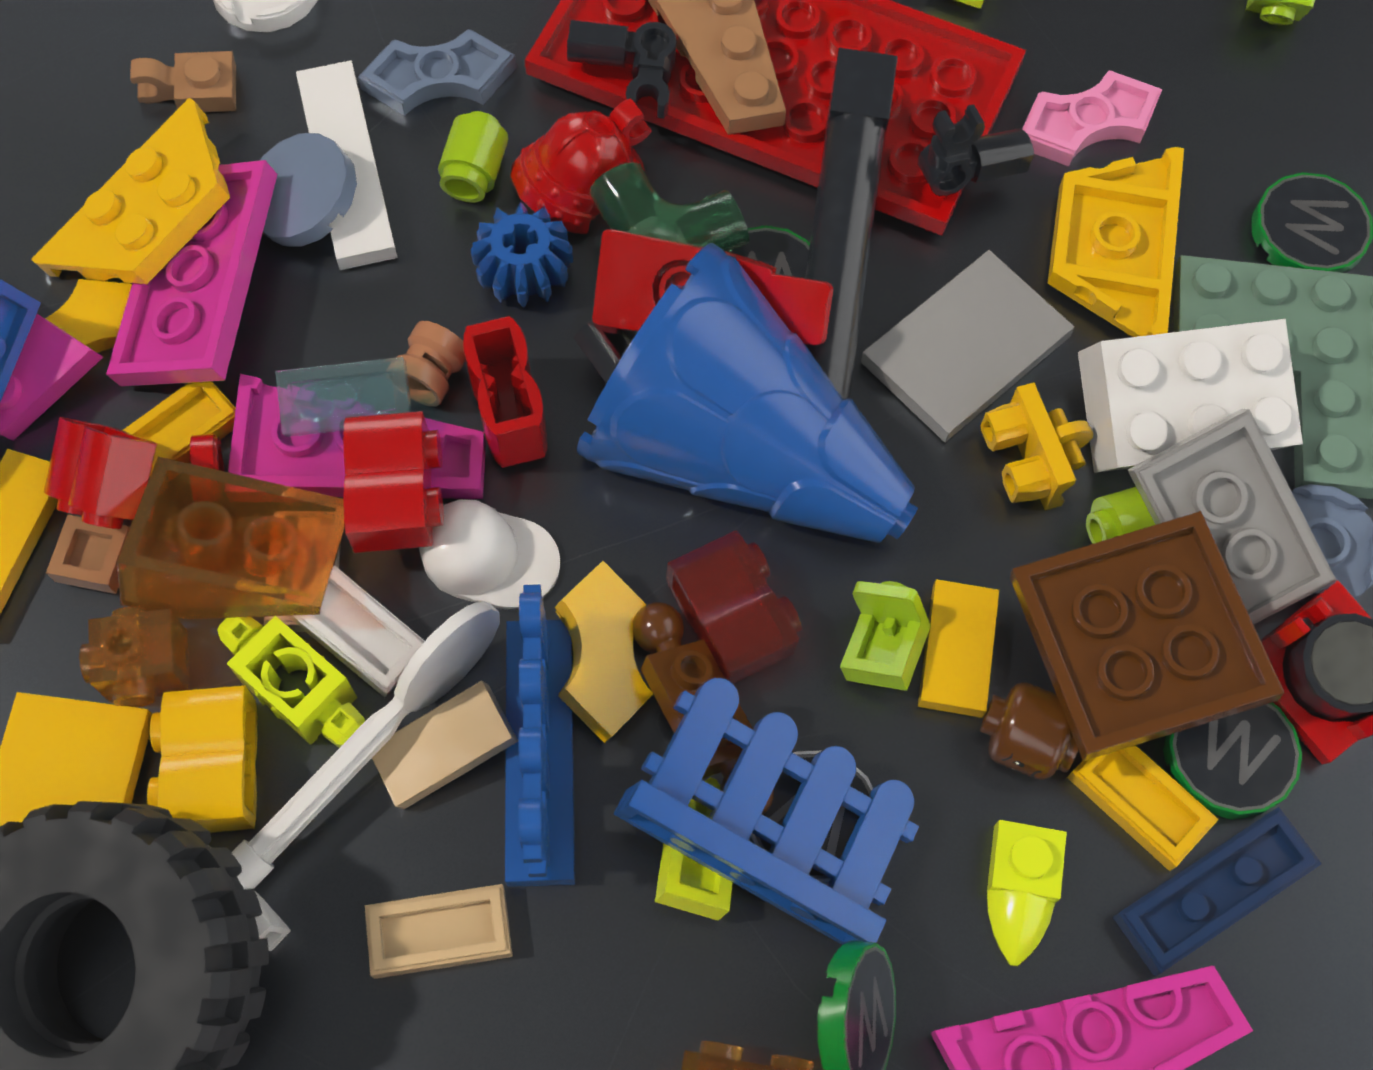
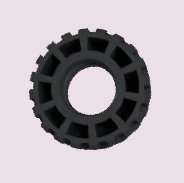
(186, 926)

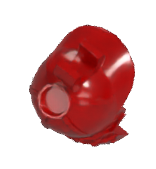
(572, 156)

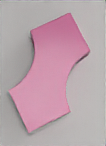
(1110, 110)

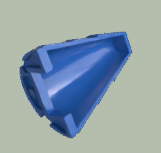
(743, 413)

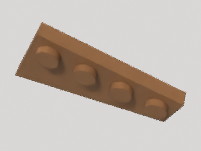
(729, 59)

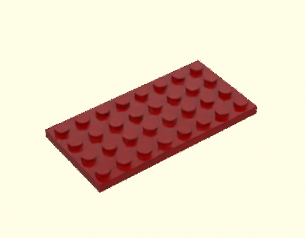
(936, 71)

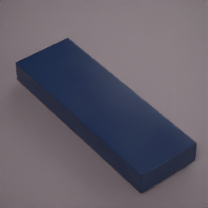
(1216, 891)

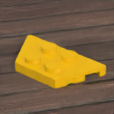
(145, 207)
(1119, 240)

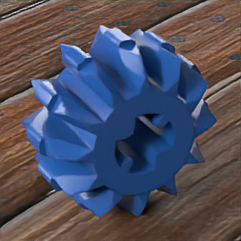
(522, 254)

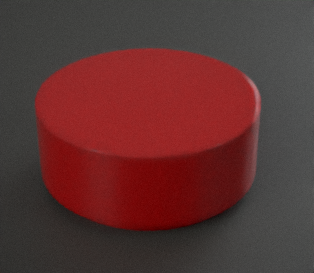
(206, 451)

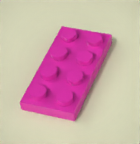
(190, 312)

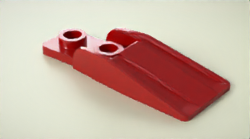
(640, 269)

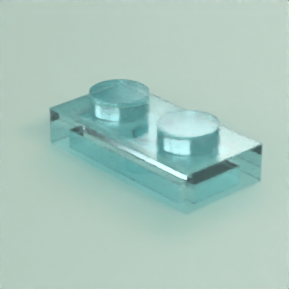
(323, 396)

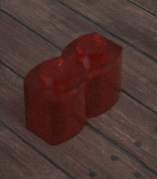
(733, 607)

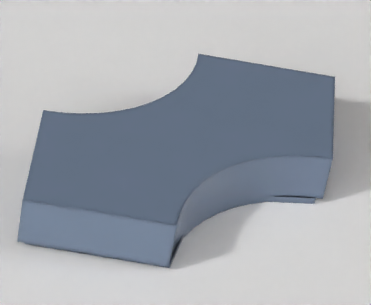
(415, 74)

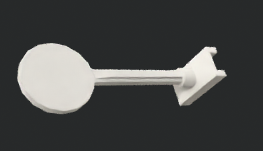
(426, 678)

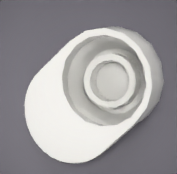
(489, 555)

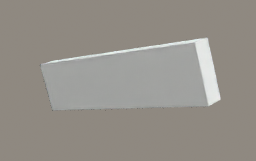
(336, 111)

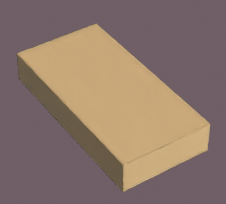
(443, 745)
(437, 931)

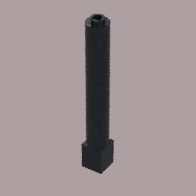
(847, 200)

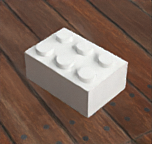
(1171, 385)

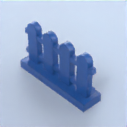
(542, 761)
(796, 844)

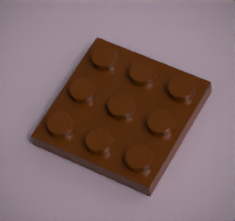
(1144, 635)

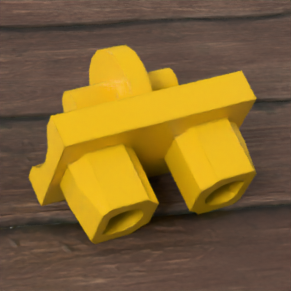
(1046, 443)

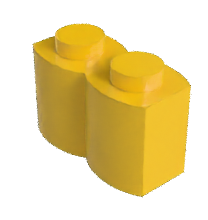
(207, 757)

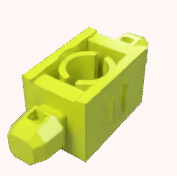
(262, 650)

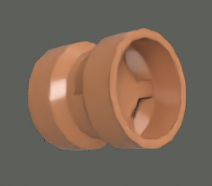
(430, 360)

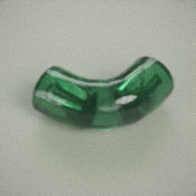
(634, 206)

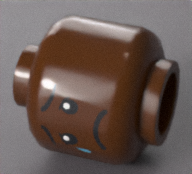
(1029, 732)

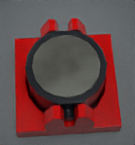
(1326, 671)

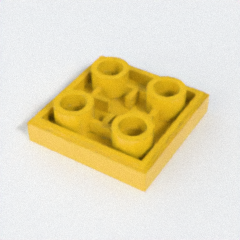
(69, 753)

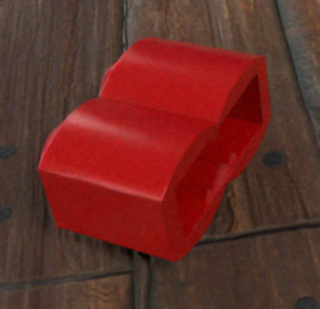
(505, 391)
(98, 472)
(389, 482)

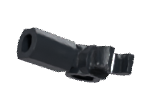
(648, 49)
(963, 155)

